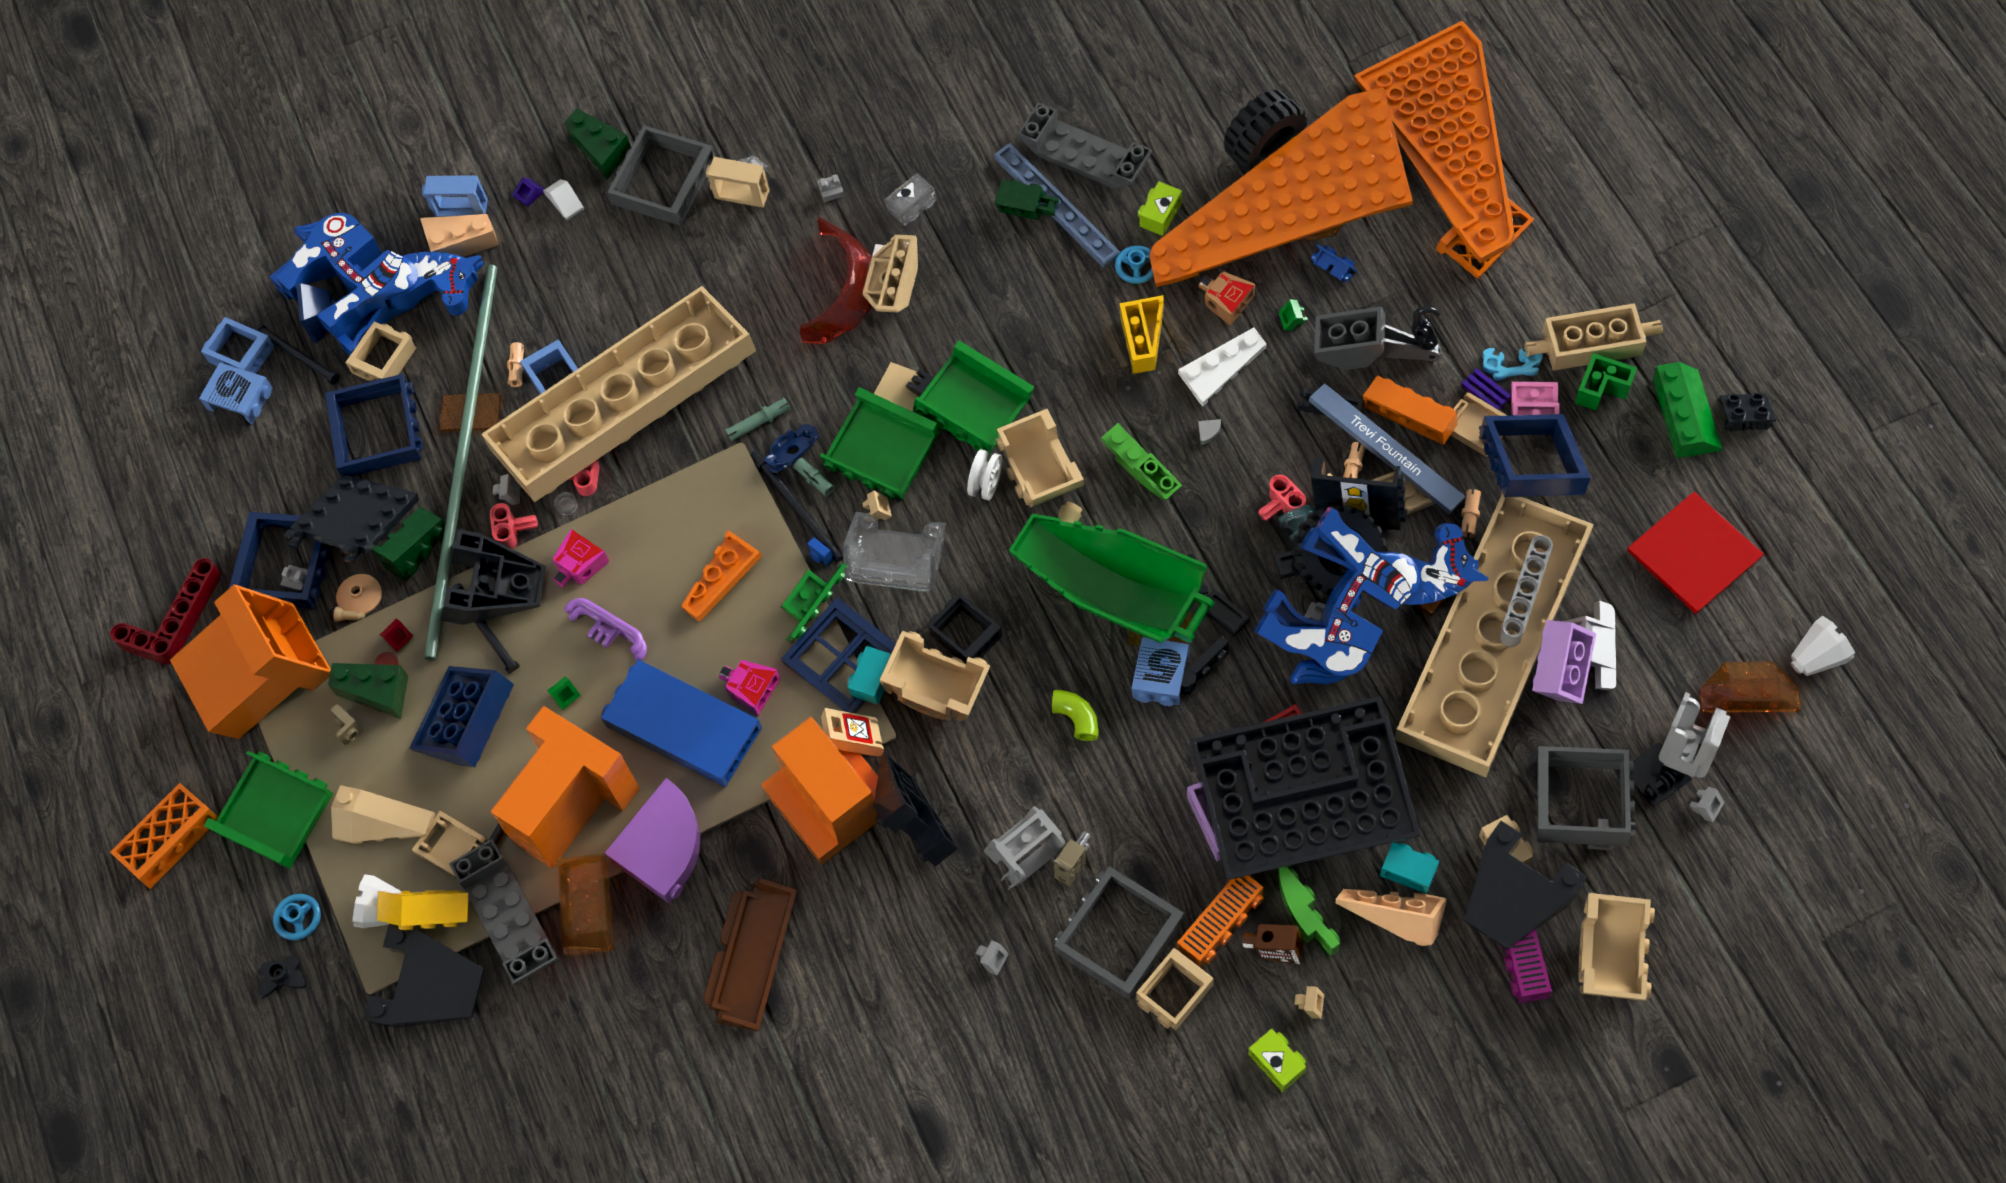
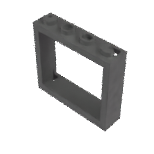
(690, 188)
(1585, 759)
(1128, 988)

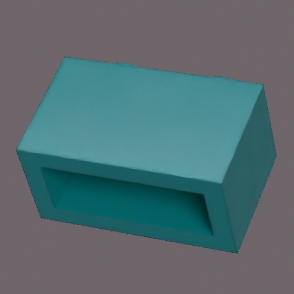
(866, 680)
(1410, 867)

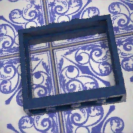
(365, 392)
(1512, 485)
(249, 550)

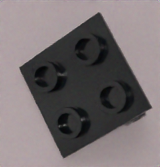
(1747, 409)
(1654, 778)

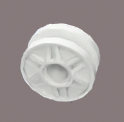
(984, 474)

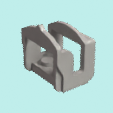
(1685, 737)
(1020, 841)

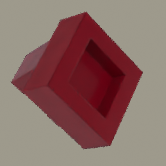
(396, 635)

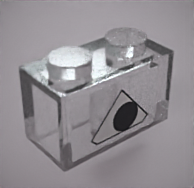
(910, 199)

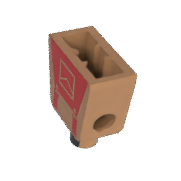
(1227, 295)

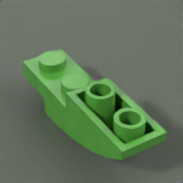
(1140, 464)
(1298, 904)

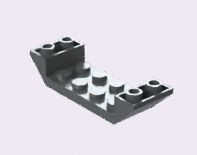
(1081, 150)
(504, 911)

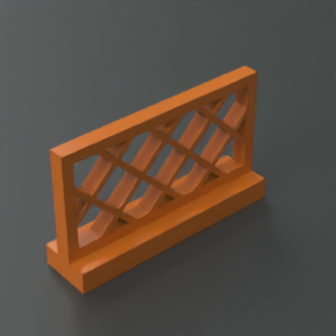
(1452, 239)
(174, 845)

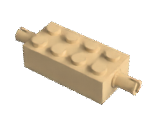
(1606, 332)

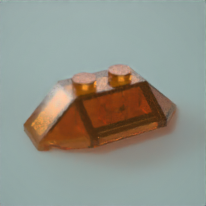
(1750, 689)

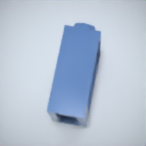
(439, 186)
(253, 358)
(544, 359)

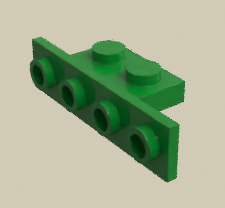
(806, 597)

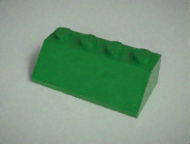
(1686, 410)

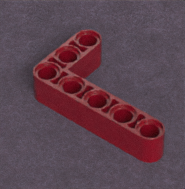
(174, 618)

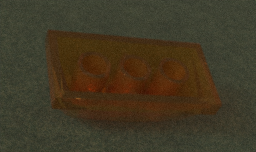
(585, 904)

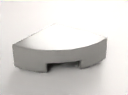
(1208, 430)

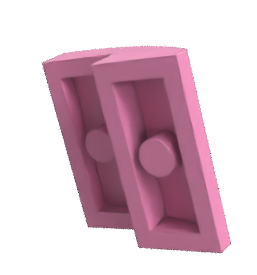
(1534, 398)

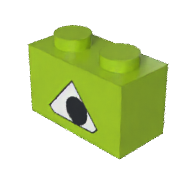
(1160, 208)
(1278, 1059)

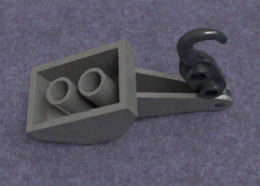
(1360, 337)

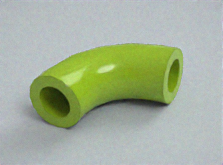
(1079, 711)

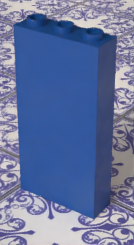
(681, 722)

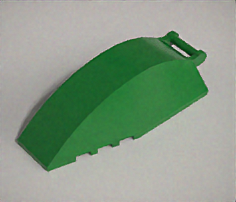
(1116, 575)

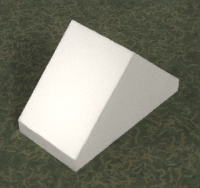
(564, 199)

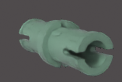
(814, 477)

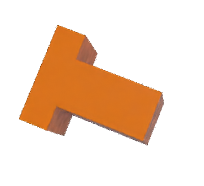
(248, 661)
(561, 788)
(822, 790)

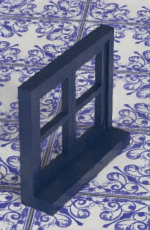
(858, 624)

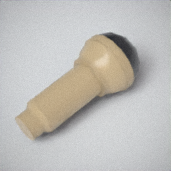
(338, 614)

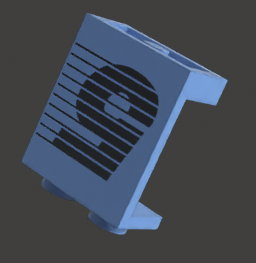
(236, 391)
(1160, 671)

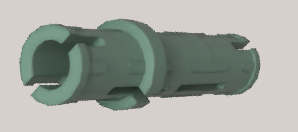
(758, 419)

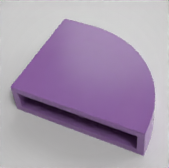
(660, 843)

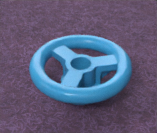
(1135, 254)
(287, 909)

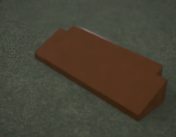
(753, 942)

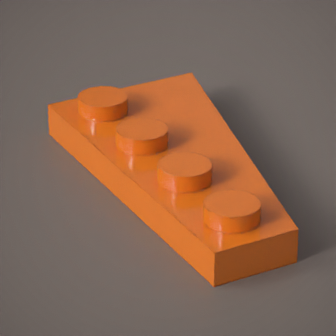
(727, 567)

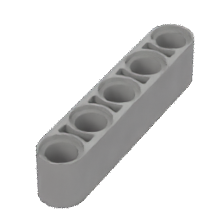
(1523, 600)

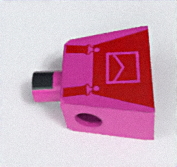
(578, 559)
(750, 684)

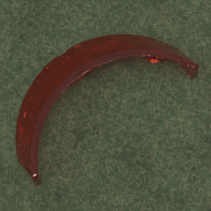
(851, 304)

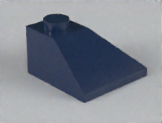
(310, 303)

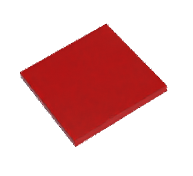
(1695, 552)

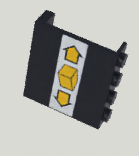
(1379, 499)

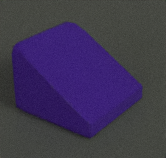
(527, 191)

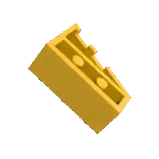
(1142, 331)
(422, 908)

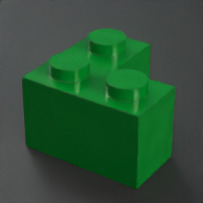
(1602, 377)

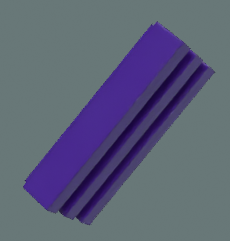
(1488, 387)

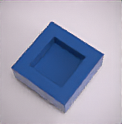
(819, 552)

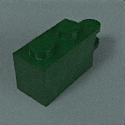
(1024, 200)

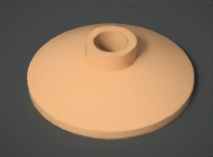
(365, 600)

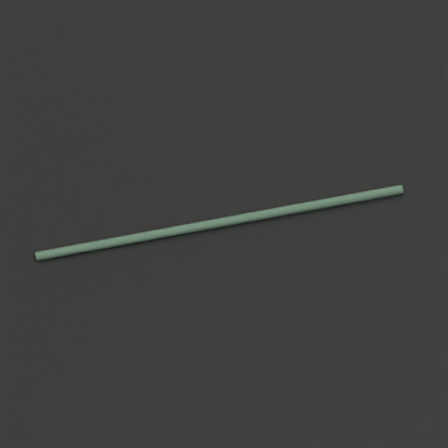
(460, 464)

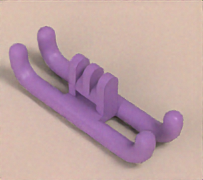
(606, 626)

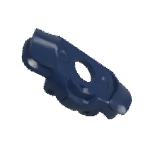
(802, 439)

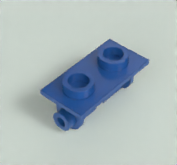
(1327, 257)

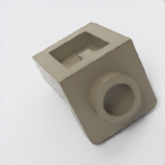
(349, 727)

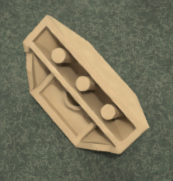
(892, 274)

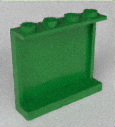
(973, 397)
(881, 444)
(272, 810)

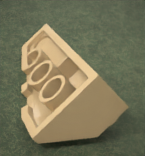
(368, 816)

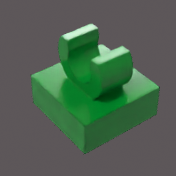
(1292, 315)
(563, 693)

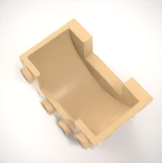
(1037, 459)
(932, 681)
(1615, 947)

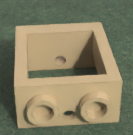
(738, 182)
(395, 363)
(1191, 971)

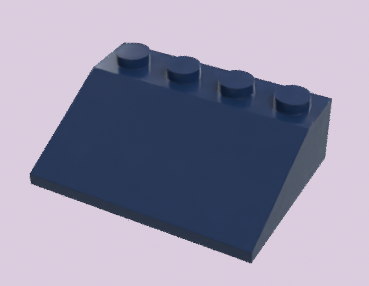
(462, 715)

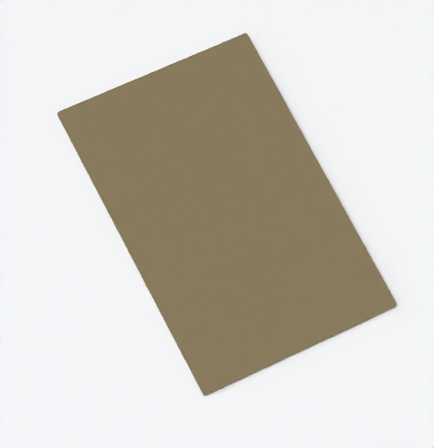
(655, 556)

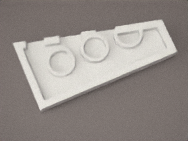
(1216, 368)

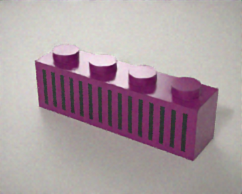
(1527, 970)

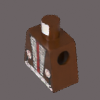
(1276, 943)

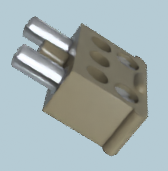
(1071, 860)

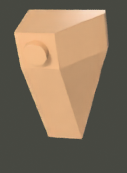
(1408, 917)

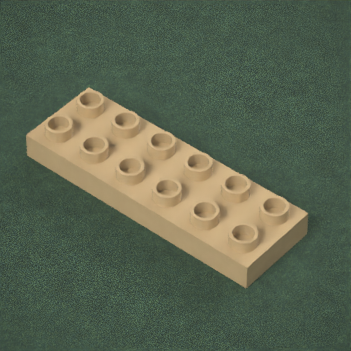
(618, 393)
(1471, 675)

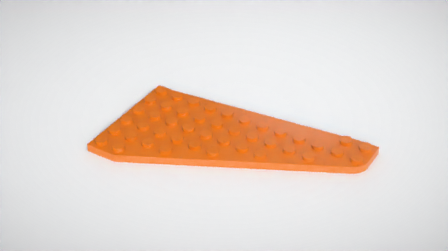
(1449, 132)
(1318, 180)

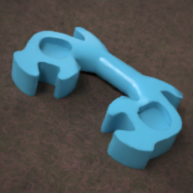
(1493, 363)

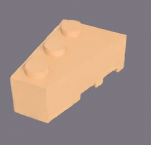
(459, 234)

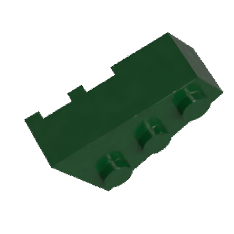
(598, 141)
(411, 543)
(371, 684)

